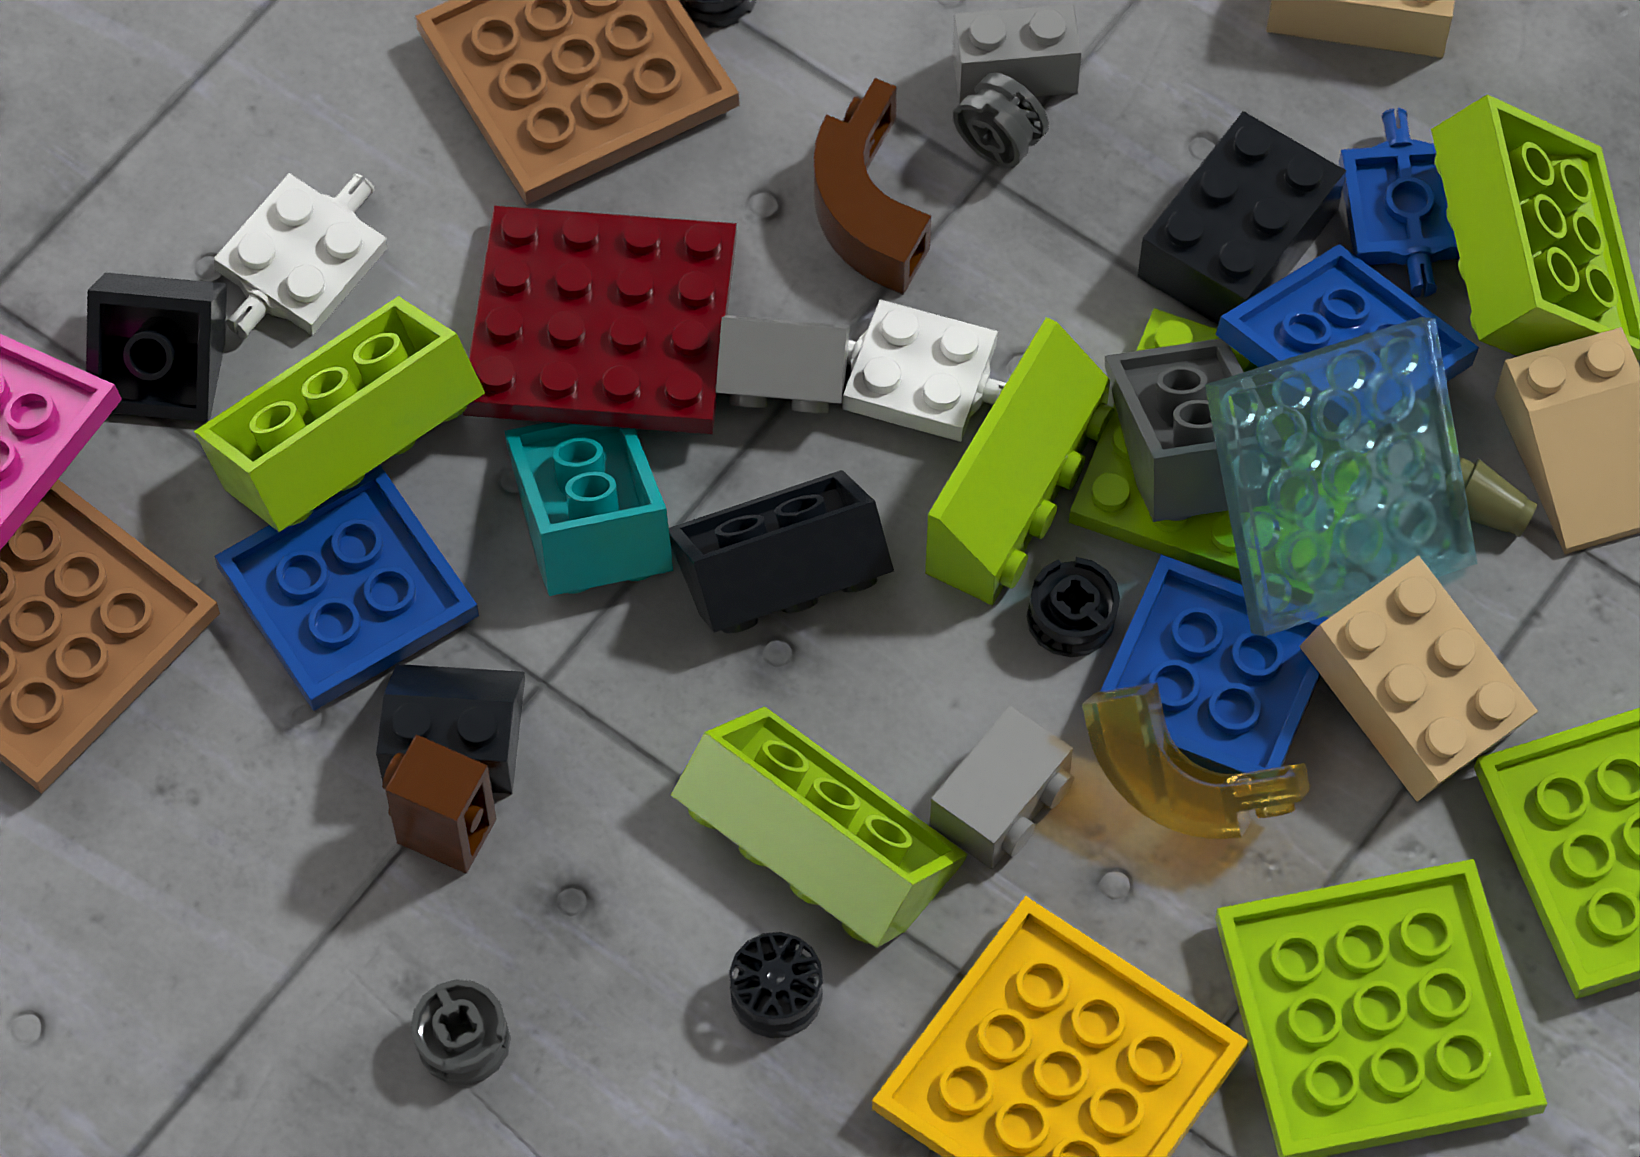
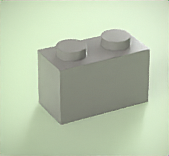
(1027, 43)
(782, 361)
(1002, 788)

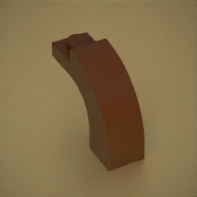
(859, 221)

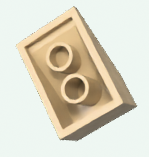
(1579, 434)

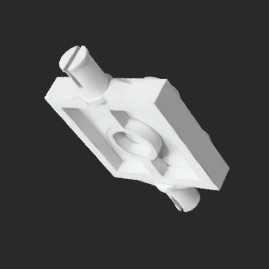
(300, 254)
(921, 370)

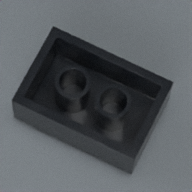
(1240, 219)

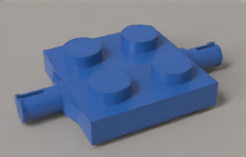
(1398, 204)

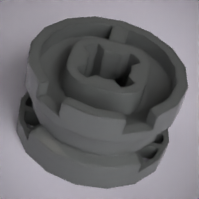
(999, 122)
(460, 1032)

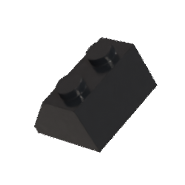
(157, 343)
(456, 708)

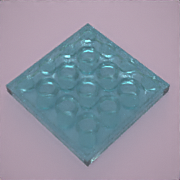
(1340, 472)

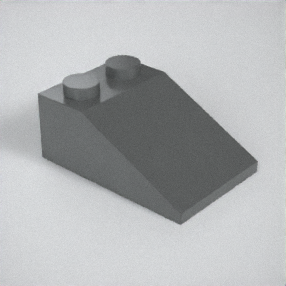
(1170, 424)

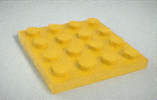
(1058, 1054)

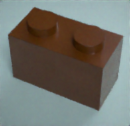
(439, 803)

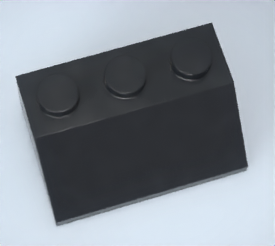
(781, 551)

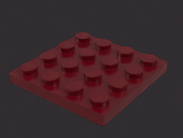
(601, 319)

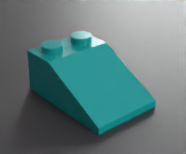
(589, 505)

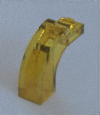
(1167, 787)

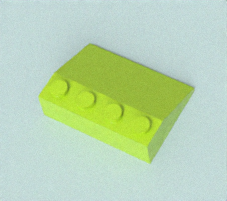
(1534, 230)

